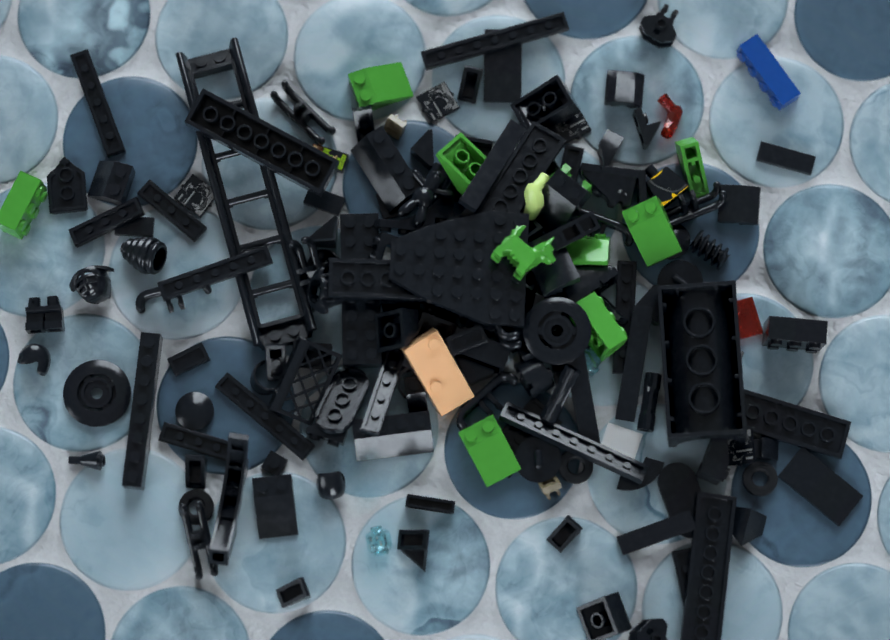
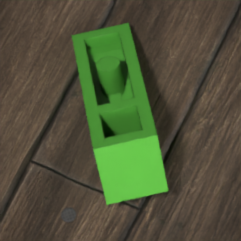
(692, 165)

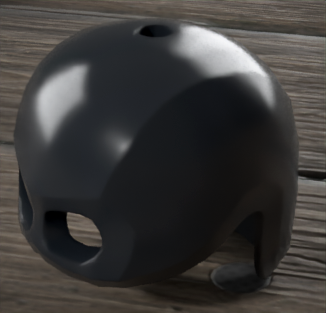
(36, 353)
(331, 485)

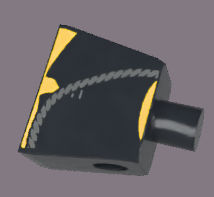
(664, 185)

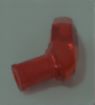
(673, 117)

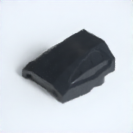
(624, 89)

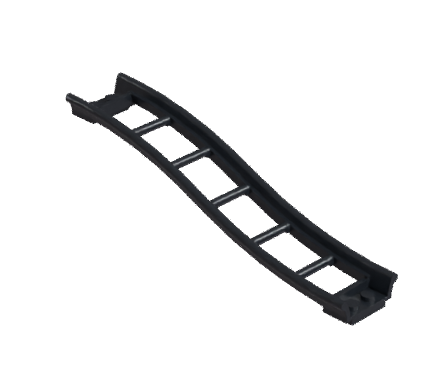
(285, 329)

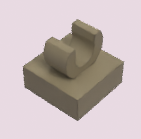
(395, 126)
(550, 486)

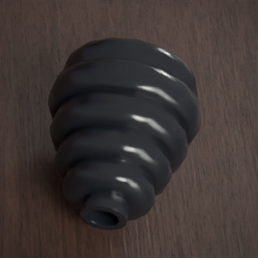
(145, 254)

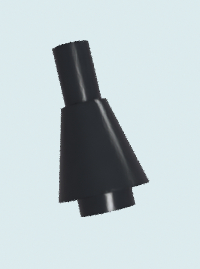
(93, 460)

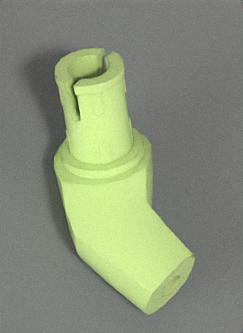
(534, 197)

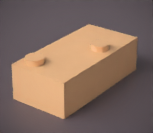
(437, 371)

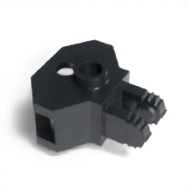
(659, 28)
(649, 630)

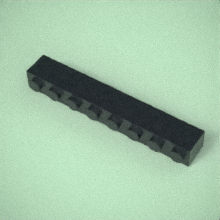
(142, 411)

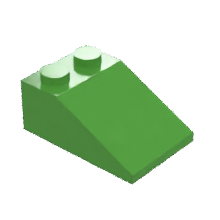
(380, 85)
(461, 161)
(652, 231)
(489, 450)

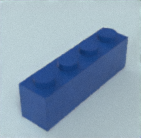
(768, 72)

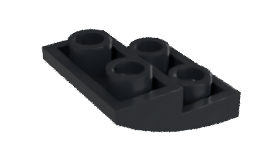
(741, 205)
(557, 275)

